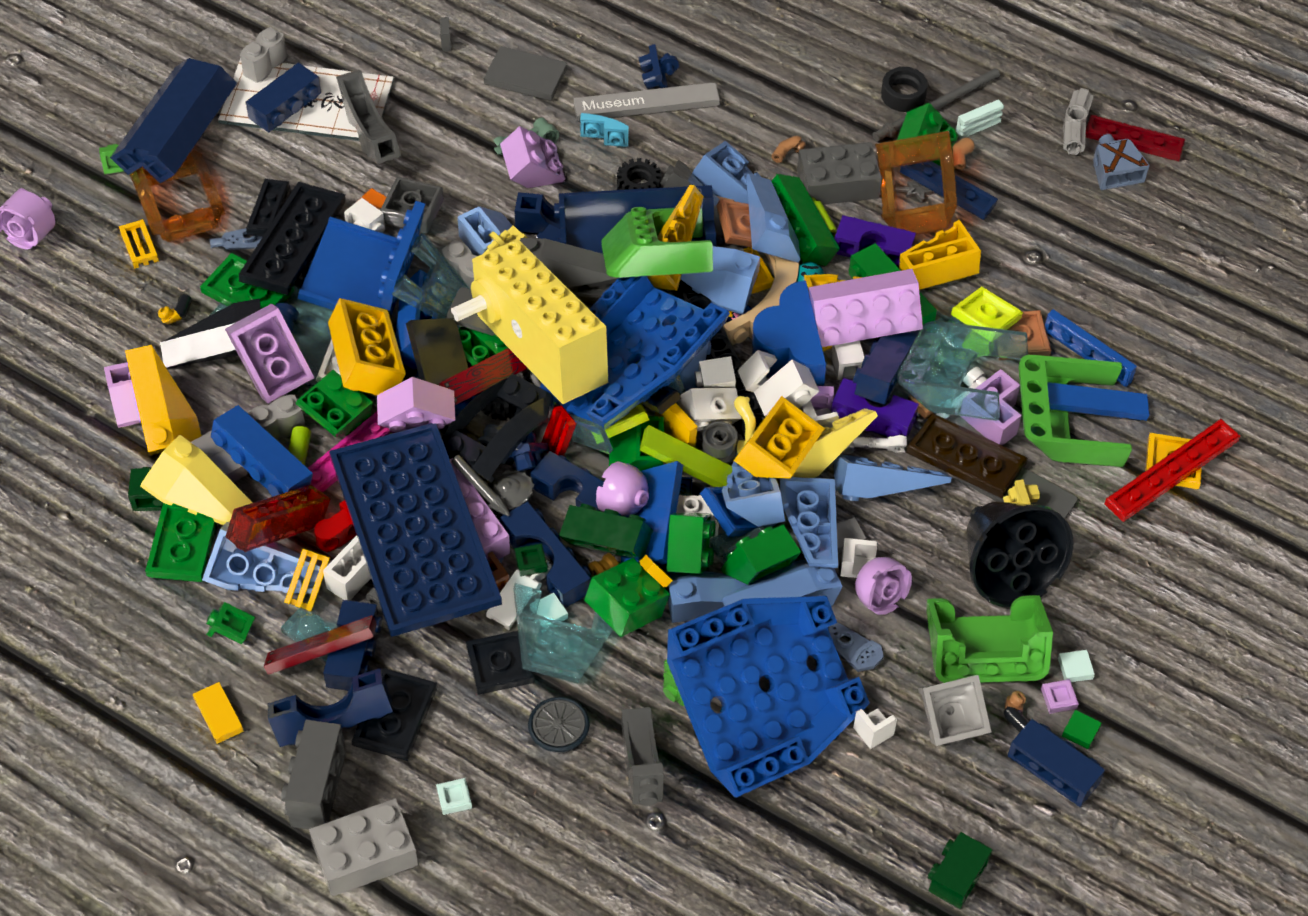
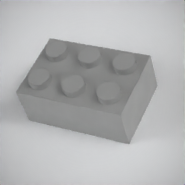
(363, 847)

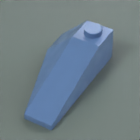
(725, 171)
(769, 222)
(865, 479)
(753, 497)
(791, 581)

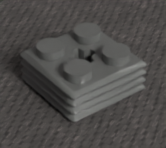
(403, 197)

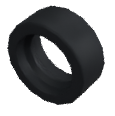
(907, 76)

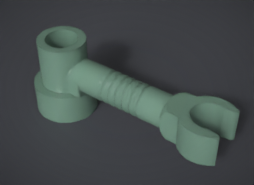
(541, 128)

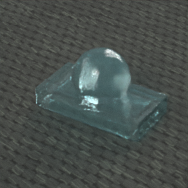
(303, 626)

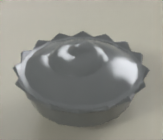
(514, 488)

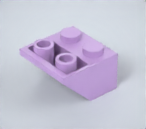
(531, 159)
(122, 394)

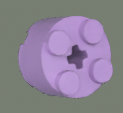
(26, 218)

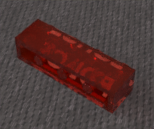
(277, 518)

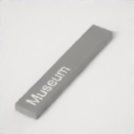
(648, 101)

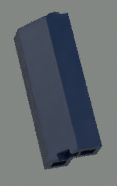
(174, 119)

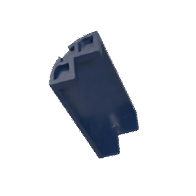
(591, 215)

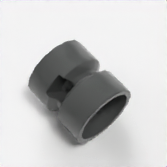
(720, 441)

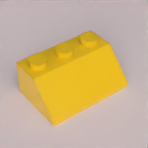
(779, 442)

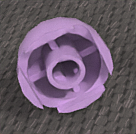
(623, 489)
(882, 584)

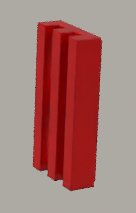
(555, 431)

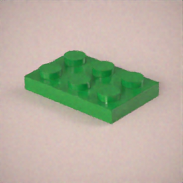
(225, 287)
(180, 545)

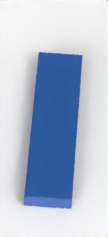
(1087, 345)
(1098, 401)

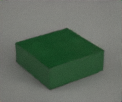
(531, 560)

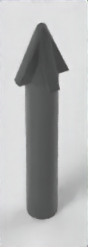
(496, 502)

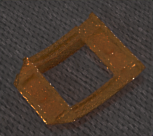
(915, 151)
(186, 224)

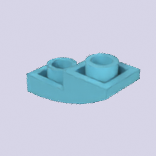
(597, 126)

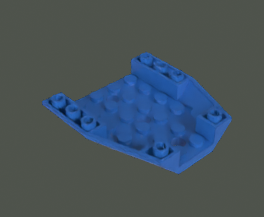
(640, 329)
(757, 731)

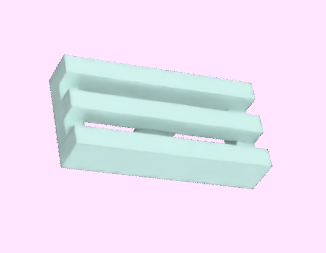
(979, 119)

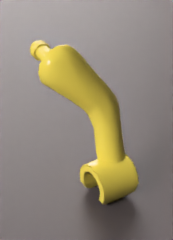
(743, 408)

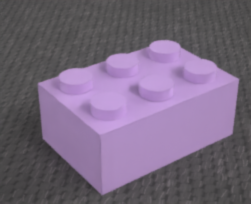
(269, 353)

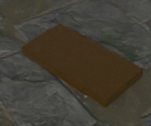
(967, 455)

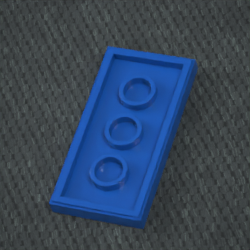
(663, 498)

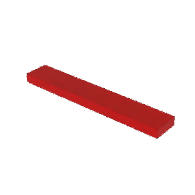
(1172, 470)

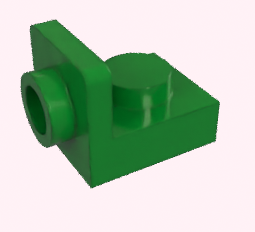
(229, 622)

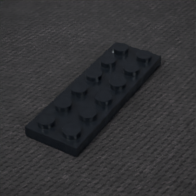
(291, 238)

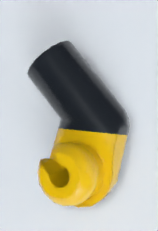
(170, 316)

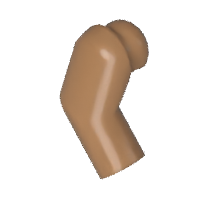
(785, 146)
(960, 149)

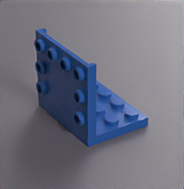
(361, 263)

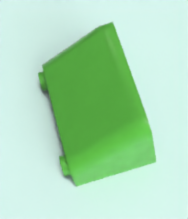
(991, 646)

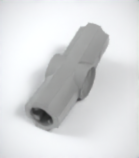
(1075, 121)

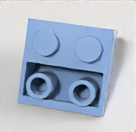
(477, 225)

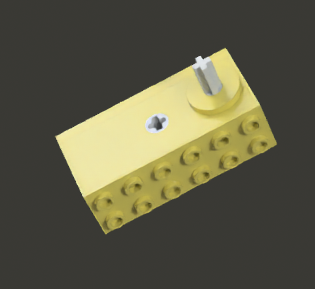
(538, 320)

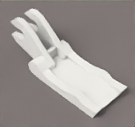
(506, 613)

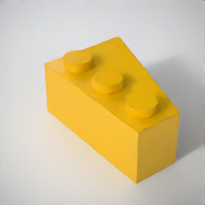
(943, 258)

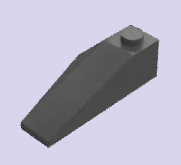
(570, 263)

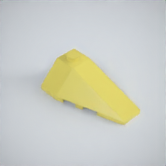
(834, 442)
(193, 481)

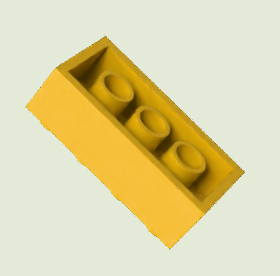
(365, 347)

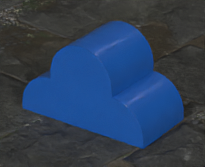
(791, 332)

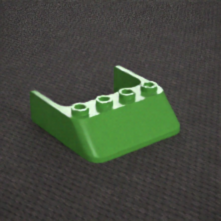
(635, 251)
(1050, 428)

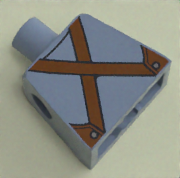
(1118, 163)

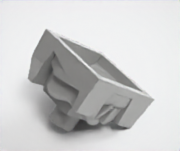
(955, 710)

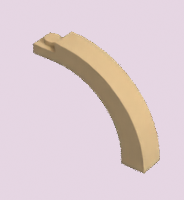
(784, 275)

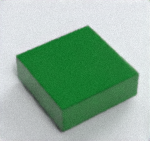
(1081, 729)

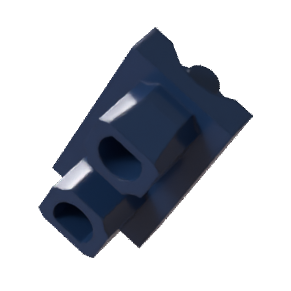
(660, 67)
(529, 453)

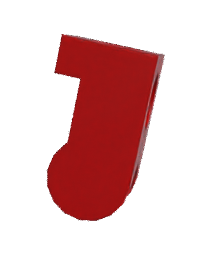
(335, 531)

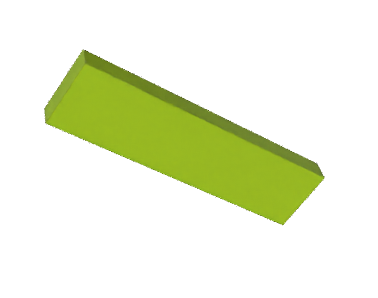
(695, 461)

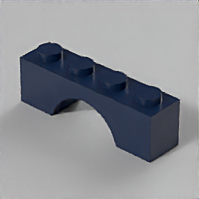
(534, 213)
(566, 576)
(365, 700)

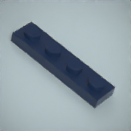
(968, 196)

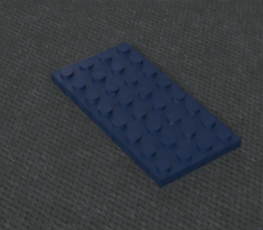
(414, 529)

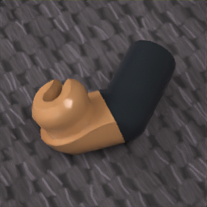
(1014, 710)

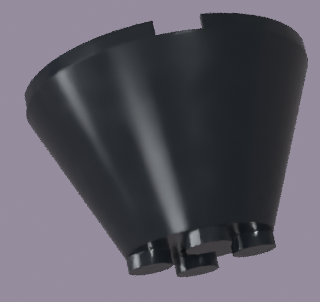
(1016, 550)

